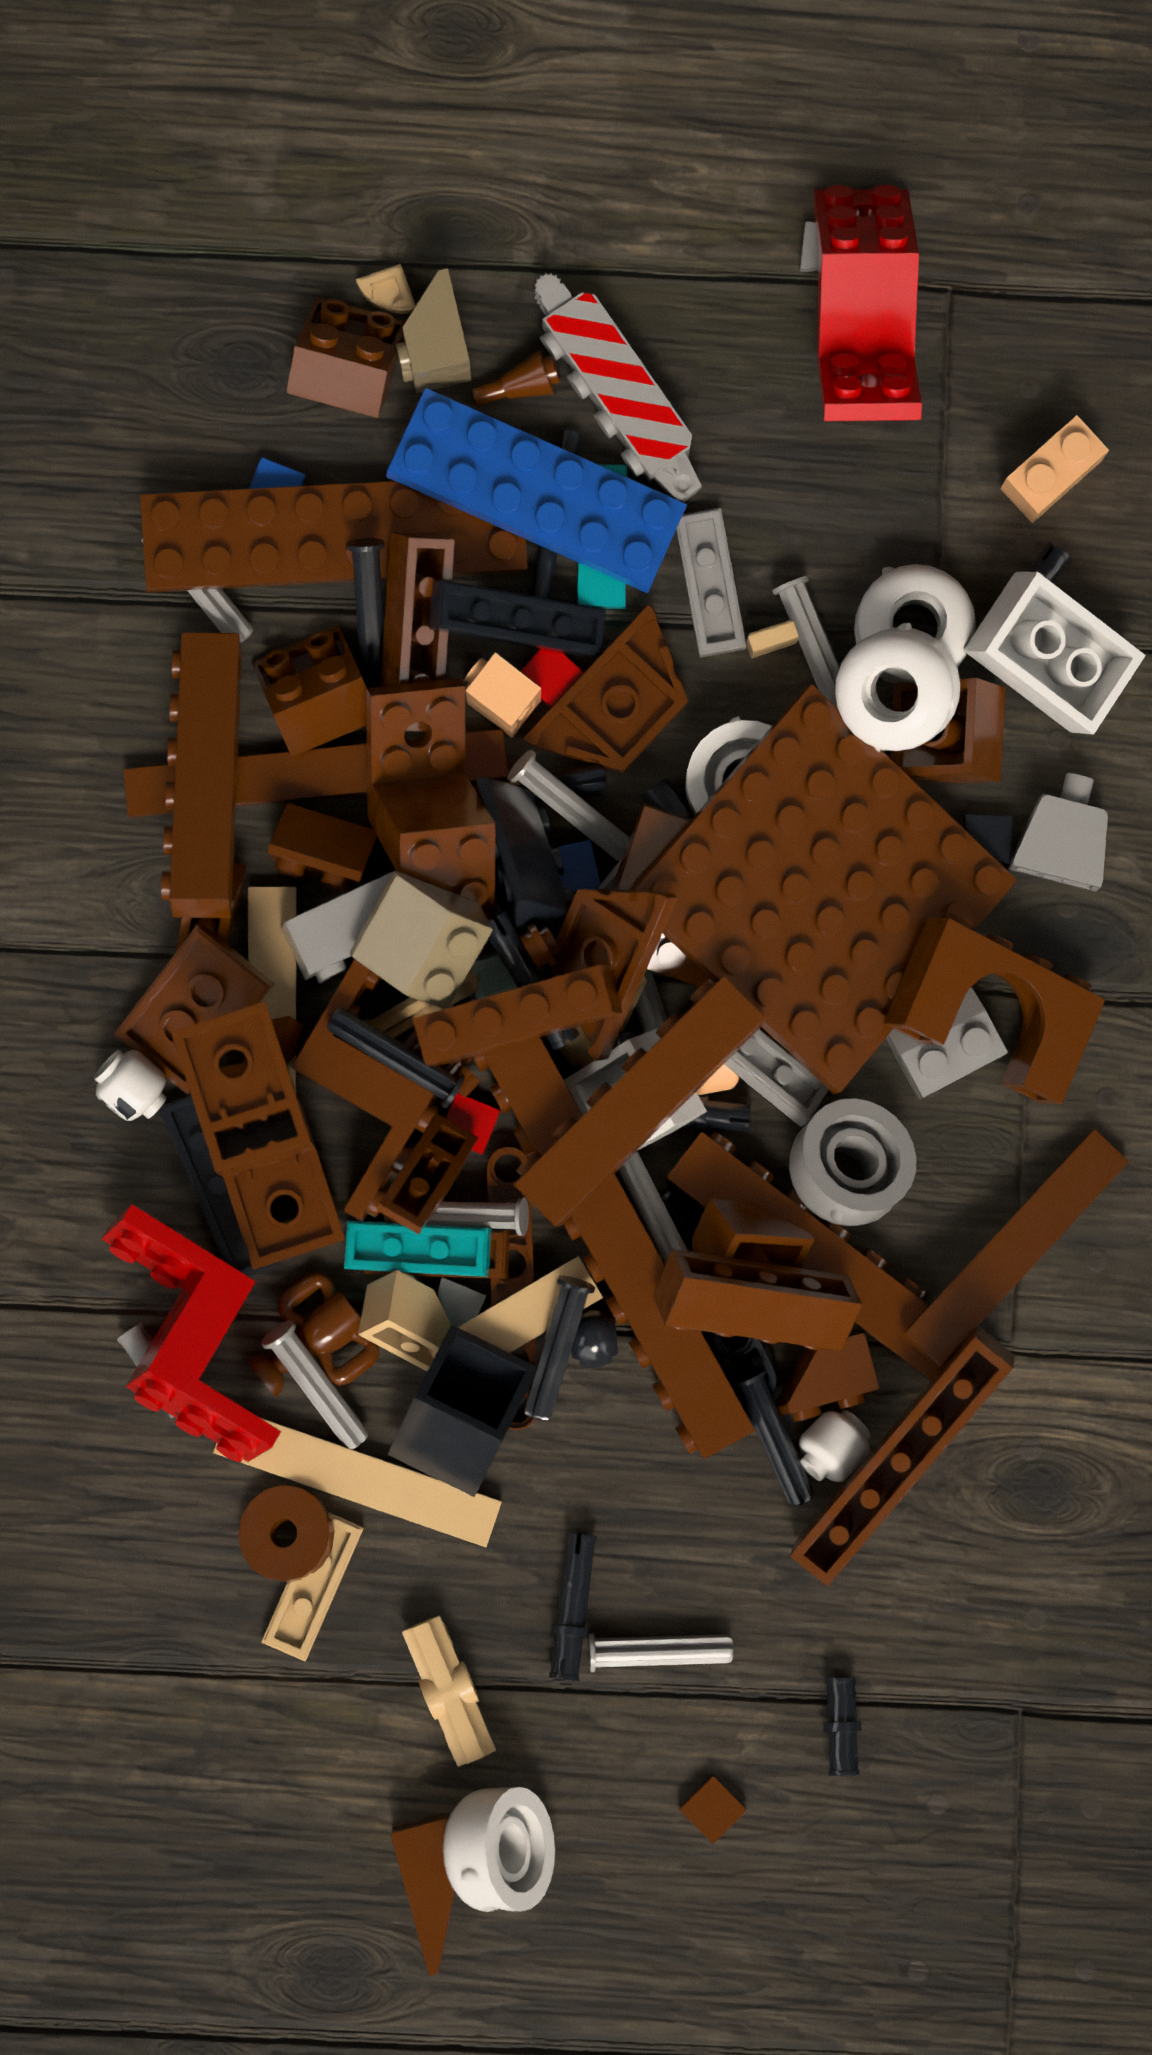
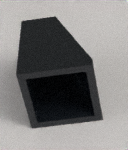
(462, 1410)

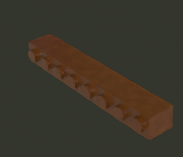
(888, 1306)

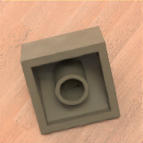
(434, 340)
(422, 939)

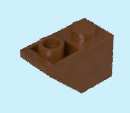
(829, 1377)

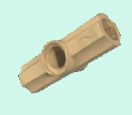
(449, 1690)

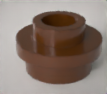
(540, 945)

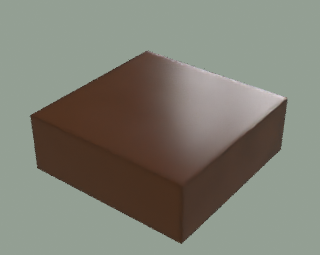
(712, 1809)

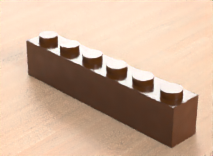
(204, 775)
(640, 1102)
(903, 1455)

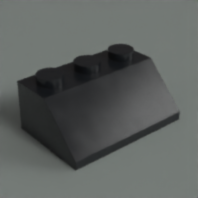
(524, 863)

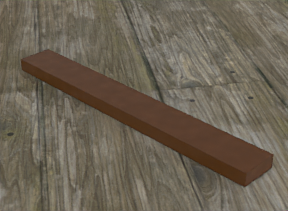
(304, 776)

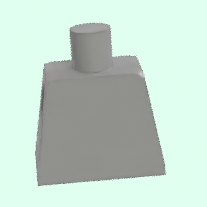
(1065, 837)

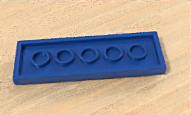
(536, 490)

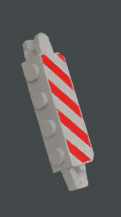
(618, 386)

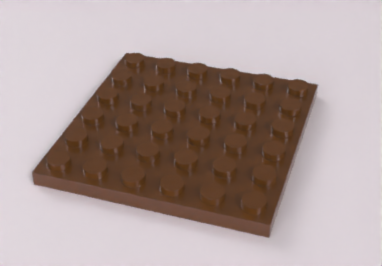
(817, 884)

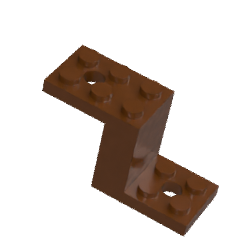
(420, 791)
(369, 1087)
(258, 1135)

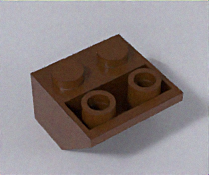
(345, 357)
(313, 690)
(322, 847)

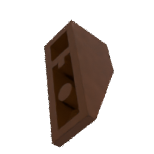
(428, 1174)
(426, 1882)

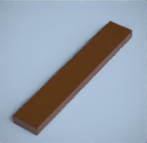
(1015, 1249)

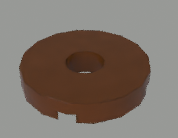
(260, 1526)

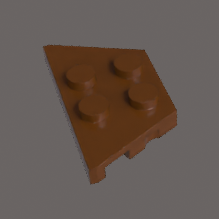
(617, 702)
(616, 932)

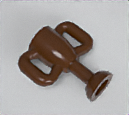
(322, 1332)

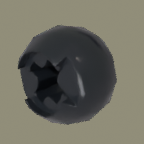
(595, 1339)

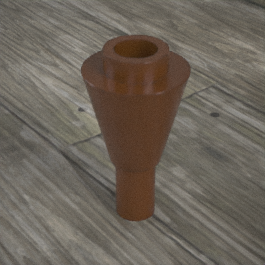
(528, 379)

